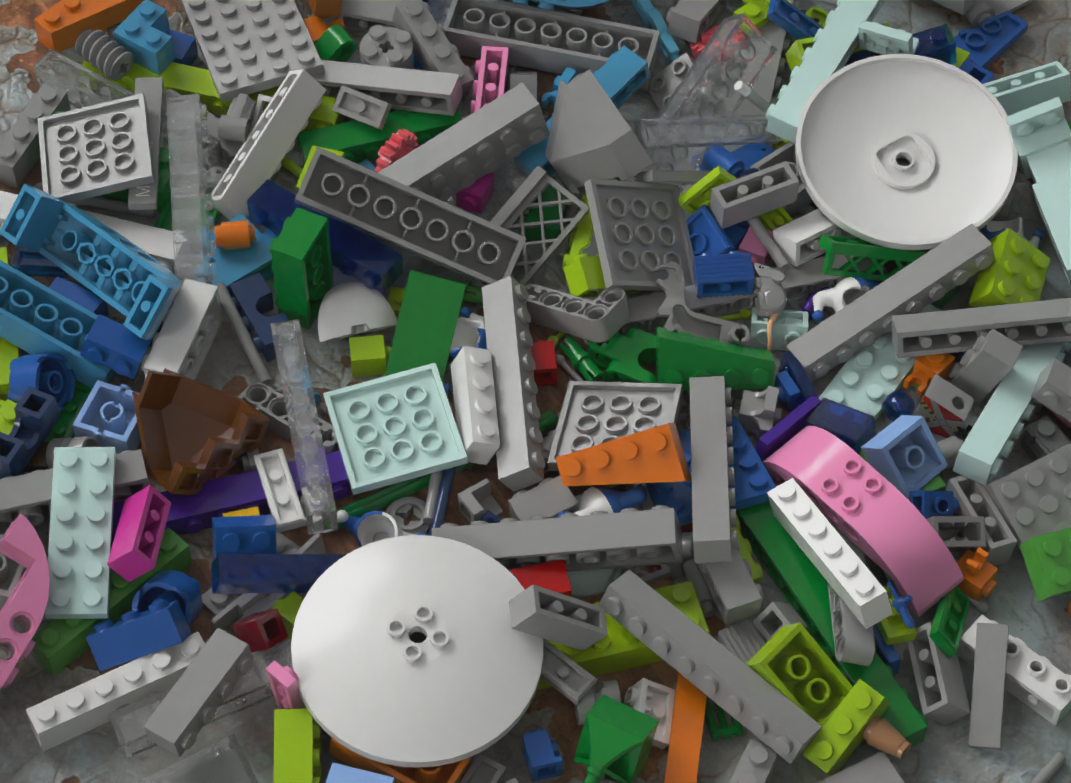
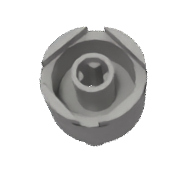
(387, 48)

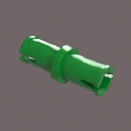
(581, 360)

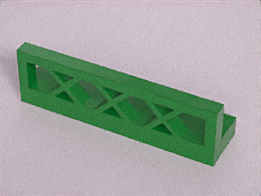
(859, 249)

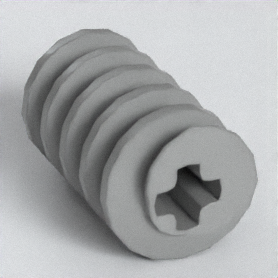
(104, 53)

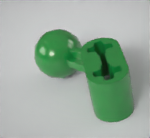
(335, 44)

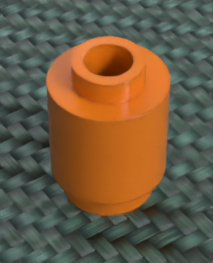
(234, 235)

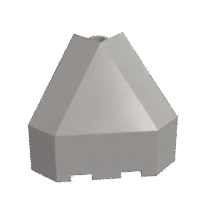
(591, 136)

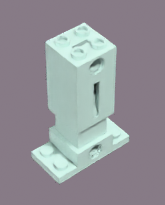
(1045, 155)

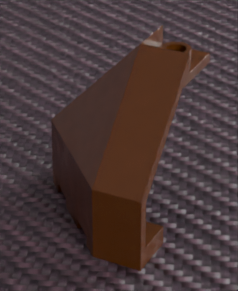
(192, 430)

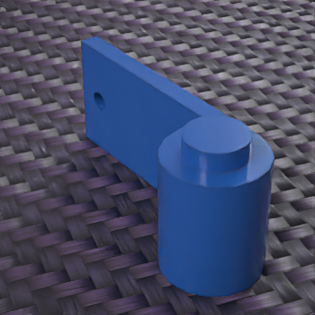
(737, 160)

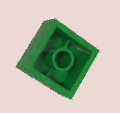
(615, 741)

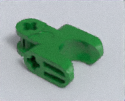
(624, 355)

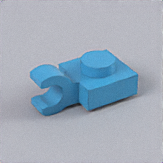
(550, 97)

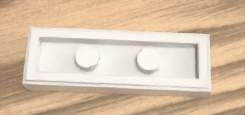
(279, 490)

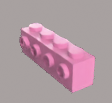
(492, 75)

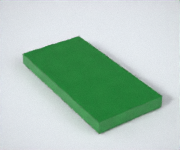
(425, 323)

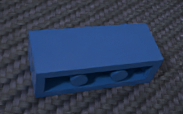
(138, 634)

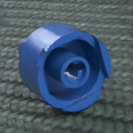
(44, 373)
(171, 586)

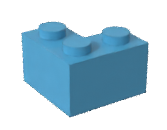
(147, 37)

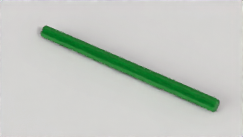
(405, 488)

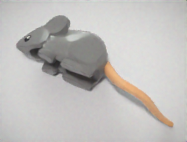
(770, 294)

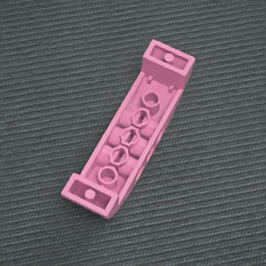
(869, 514)
(27, 600)

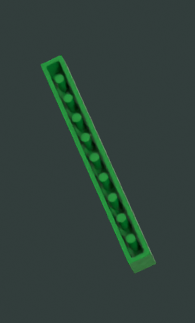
(809, 596)

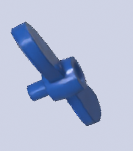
(901, 605)

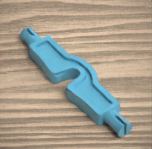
(653, 20)

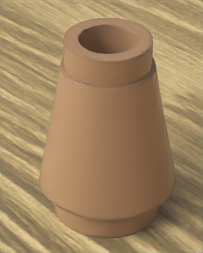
(886, 738)

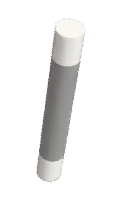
(752, 96)

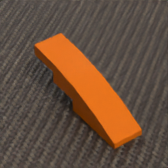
(685, 733)

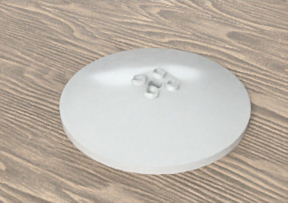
(913, 111)
(404, 697)

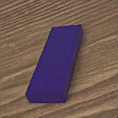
(786, 428)

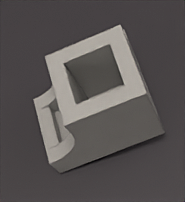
(759, 411)

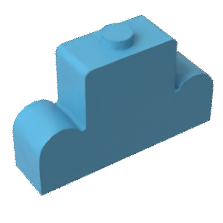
(243, 263)

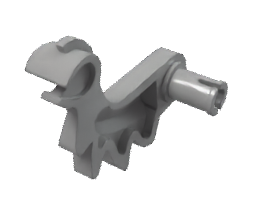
(684, 320)

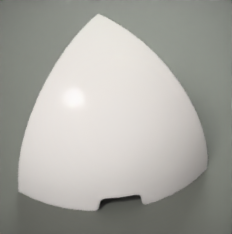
(353, 310)

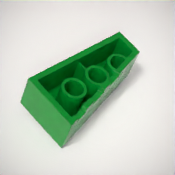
(688, 356)

